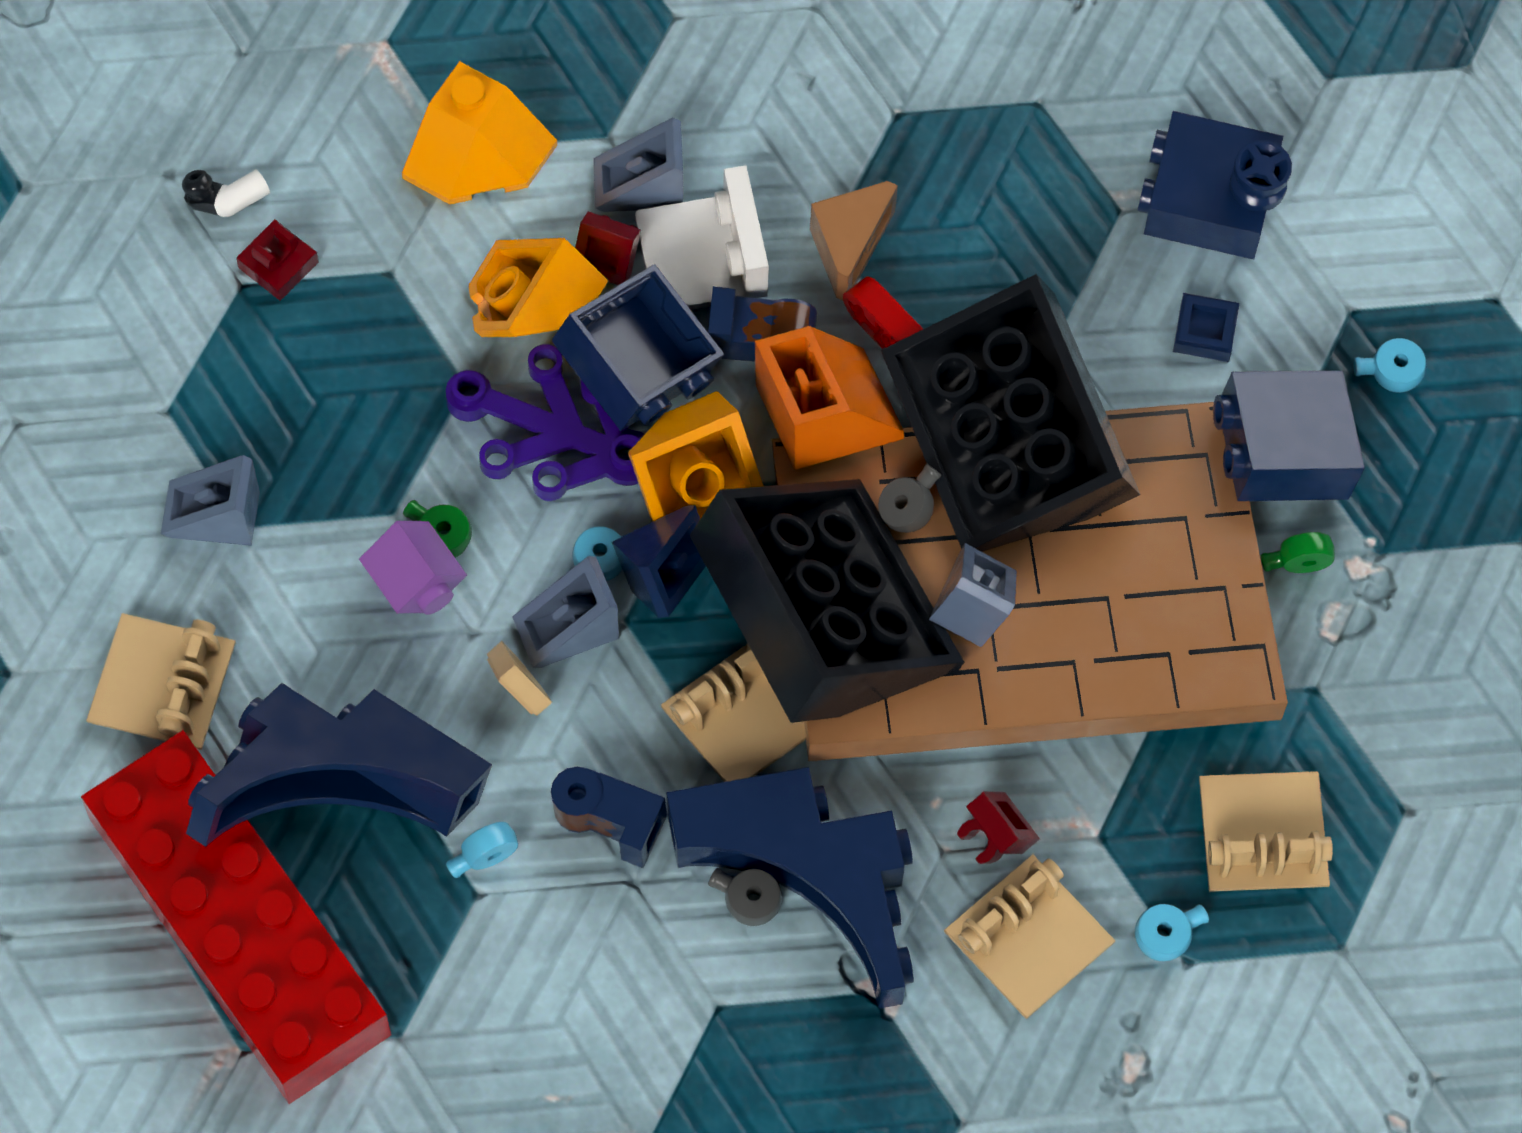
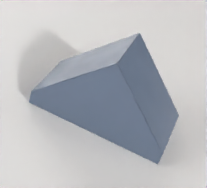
(641, 171)
(214, 504)
(976, 596)
(569, 616)

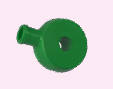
(444, 518)
(1301, 553)

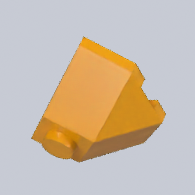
(476, 140)
(531, 286)

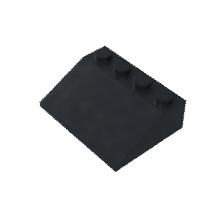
(1010, 418)
(822, 596)

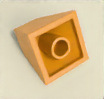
(693, 456)

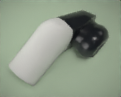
(222, 199)

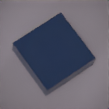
(1206, 327)

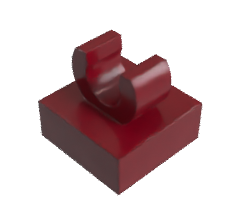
(608, 246)
(277, 259)
(1002, 824)

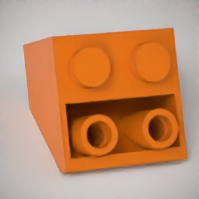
(822, 396)

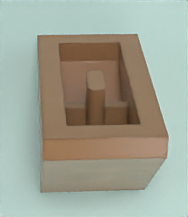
(849, 230)

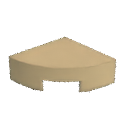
(517, 679)

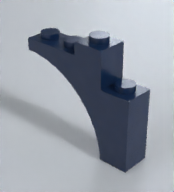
(363, 758)
(833, 865)

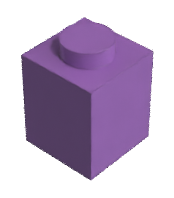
(413, 568)

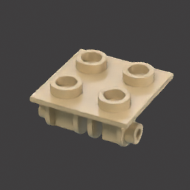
(161, 679)
(735, 718)
(1264, 831)
(1030, 935)

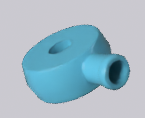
(1386, 371)
(599, 540)
(484, 849)
(1175, 922)

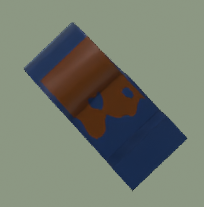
(741, 321)
(610, 807)

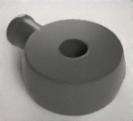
(914, 494)
(741, 886)

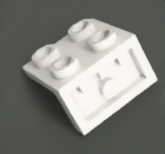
(708, 243)

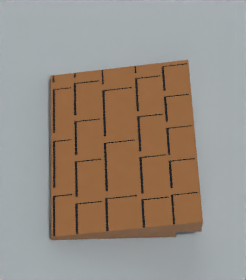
(1115, 620)

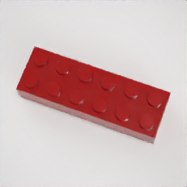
(238, 922)

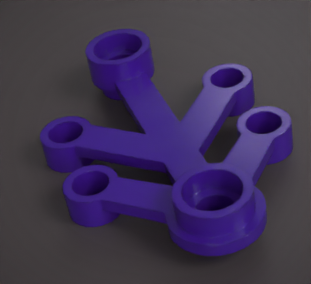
(556, 430)

